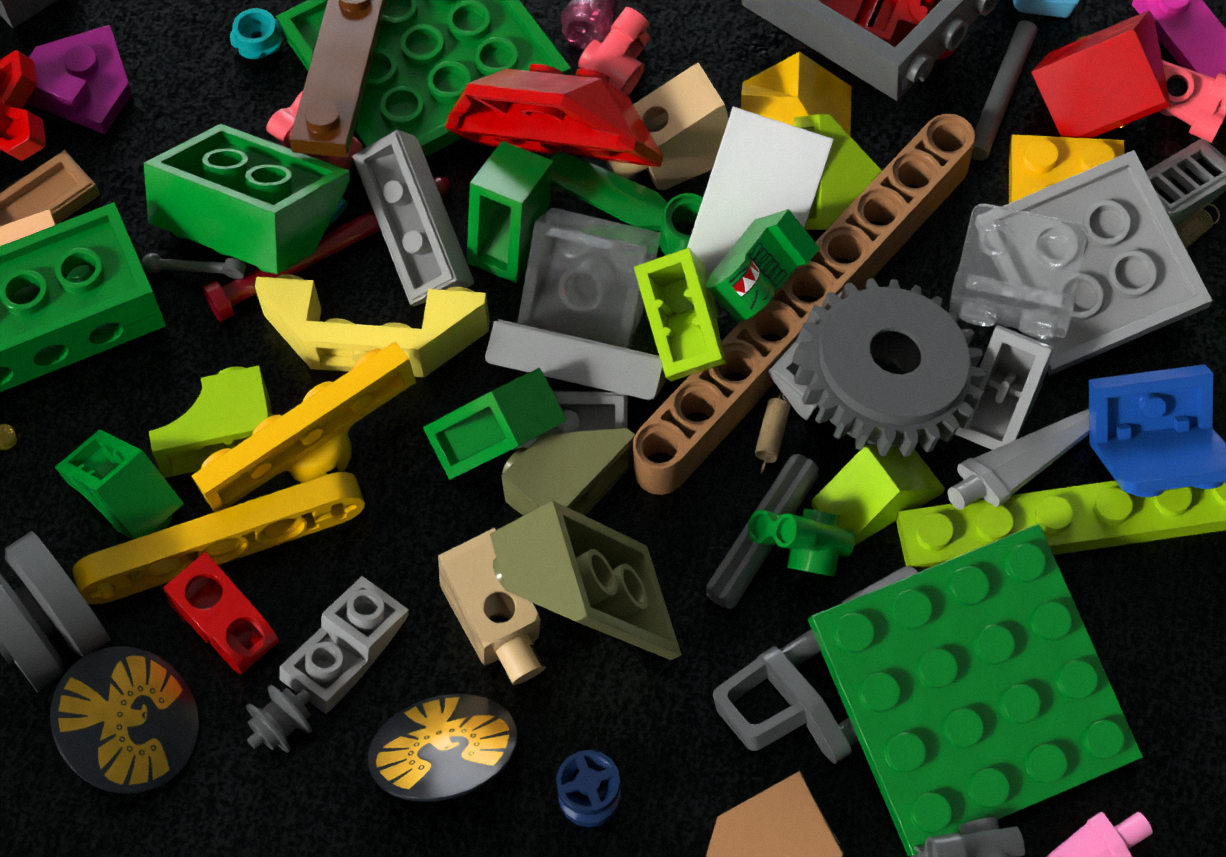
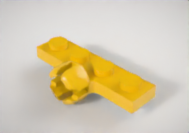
(311, 435)

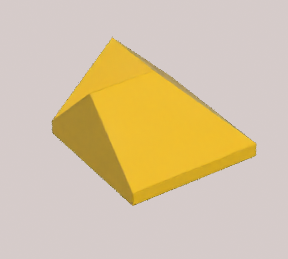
(796, 90)

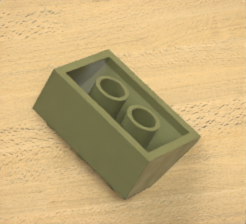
(585, 575)

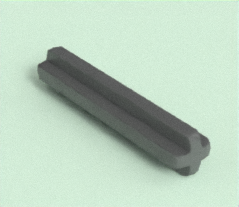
(746, 556)

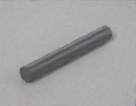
(1003, 89)

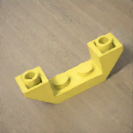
(450, 324)

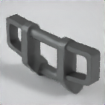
(806, 704)

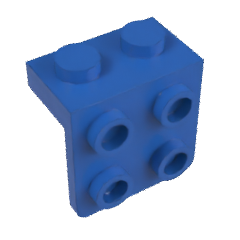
(1157, 430)

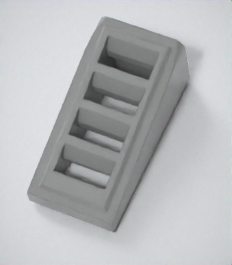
(1174, 168)

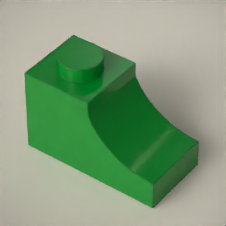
(121, 485)

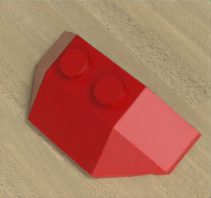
(553, 115)

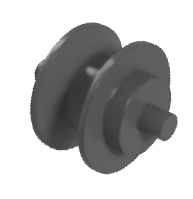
(279, 718)

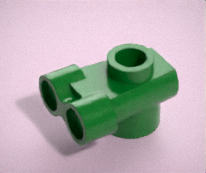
(812, 539)

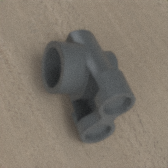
(977, 839)

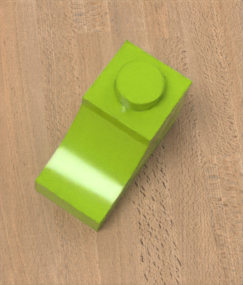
(681, 313)
(219, 419)

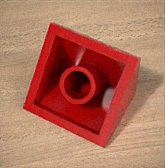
(1104, 79)

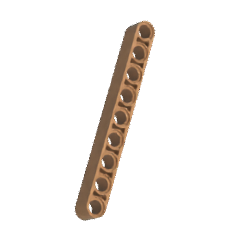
(746, 353)

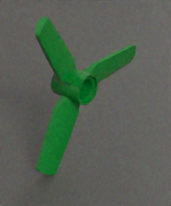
(627, 199)

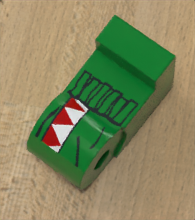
(760, 264)

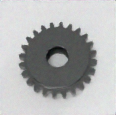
(873, 404)

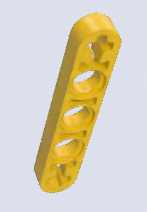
(222, 534)

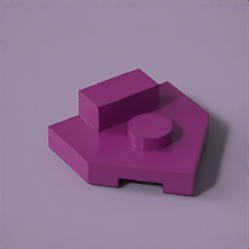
(81, 79)

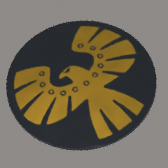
(124, 720)
(442, 747)

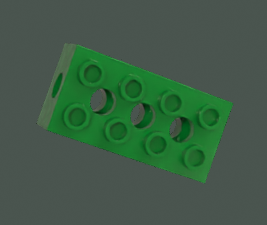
(71, 295)

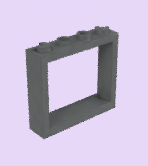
(865, 54)

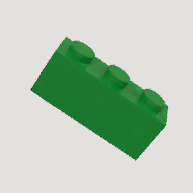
(244, 197)

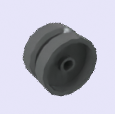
(38, 609)

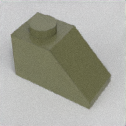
(568, 469)

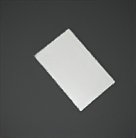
(756, 173)

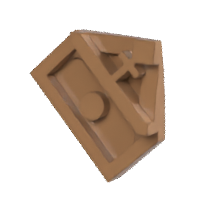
(775, 824)

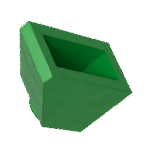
(503, 209)
(495, 423)

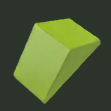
(844, 175)
(875, 488)

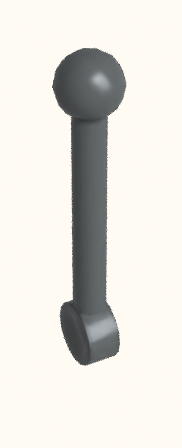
(233, 268)

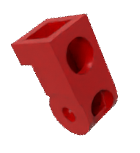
(220, 613)

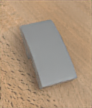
(346, 644)

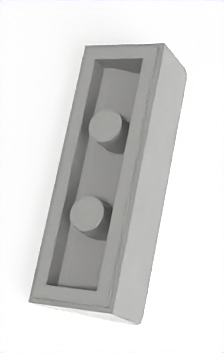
(412, 216)
(575, 360)

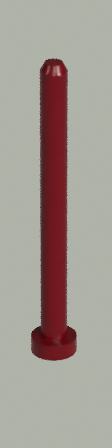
(224, 297)

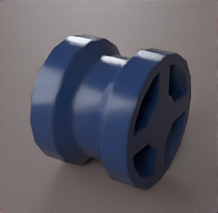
(586, 774)

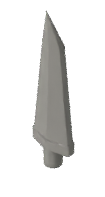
(1011, 466)

